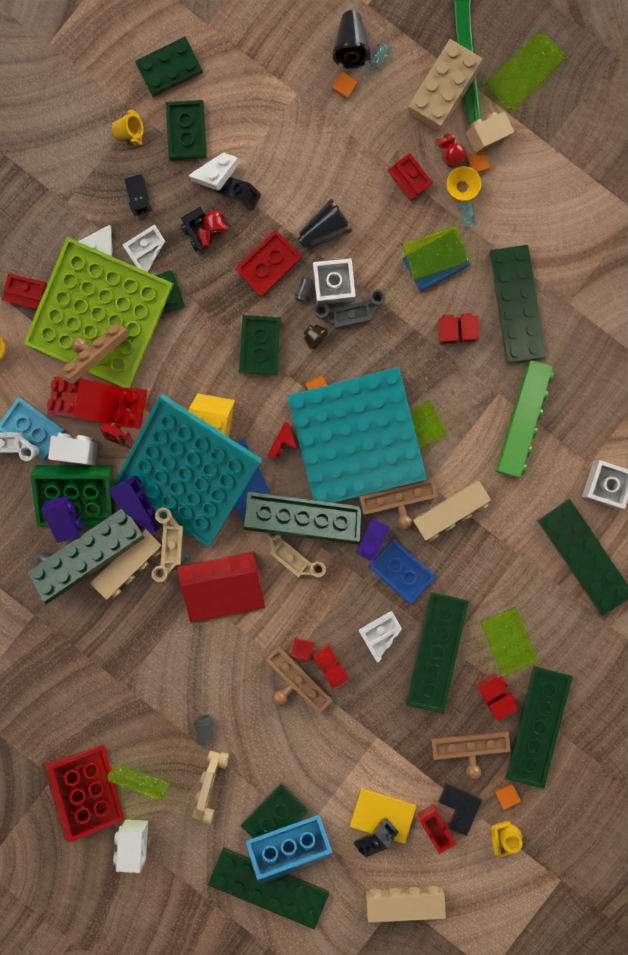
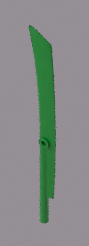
(464, 38)

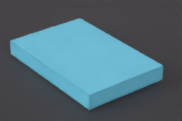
(33, 424)

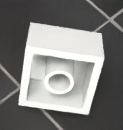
(334, 281)
(67, 449)
(607, 485)
(131, 846)

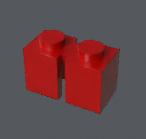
(467, 325)
(326, 659)
(496, 696)
(436, 829)

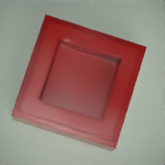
(302, 649)

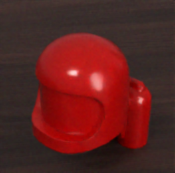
(452, 153)
(214, 225)

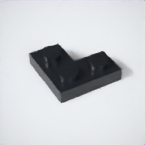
(465, 807)

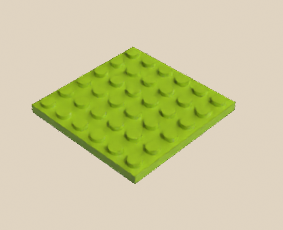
(88, 297)

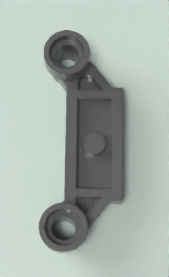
(352, 313)

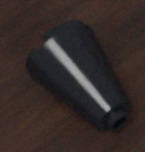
(351, 42)
(324, 226)

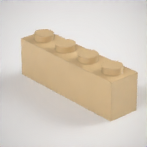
(451, 510)
(123, 567)
(405, 904)

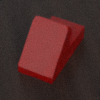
(284, 436)

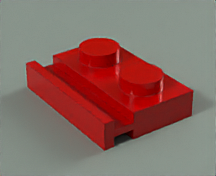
(410, 177)
(23, 291)
(114, 434)

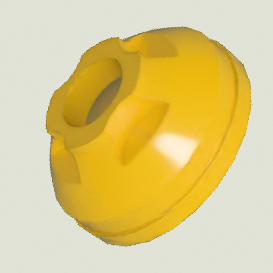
(469, 177)

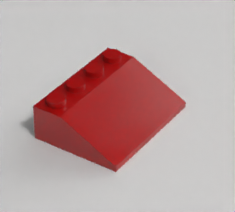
(221, 586)
(82, 793)

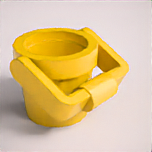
(129, 128)
(507, 837)

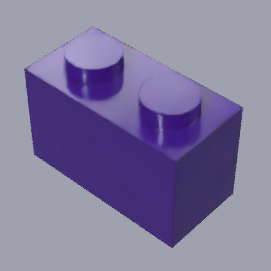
(62, 519)
(372, 539)

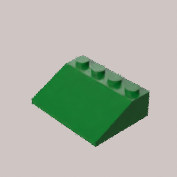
(83, 484)

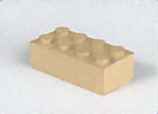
(445, 85)

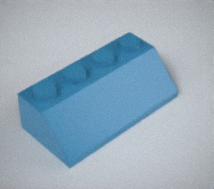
(289, 849)

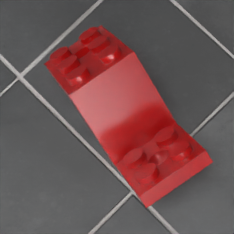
(97, 402)

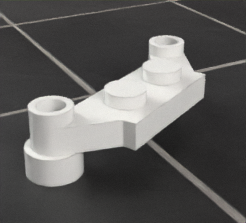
(16, 443)

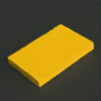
(374, 807)

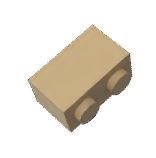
(490, 131)

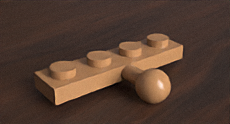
(92, 354)
(398, 498)
(297, 680)
(471, 746)

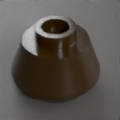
(315, 335)

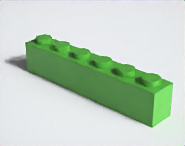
(524, 419)

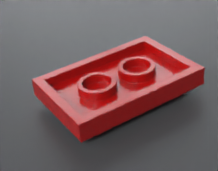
(268, 263)

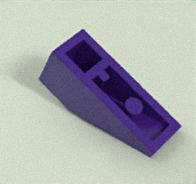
(134, 501)

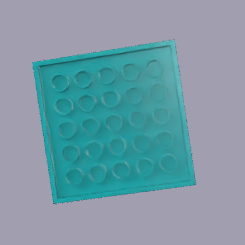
(357, 436)
(189, 469)

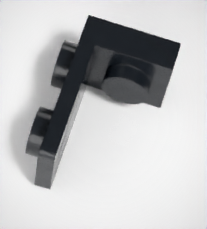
(241, 191)
(138, 195)
(194, 219)
(378, 840)

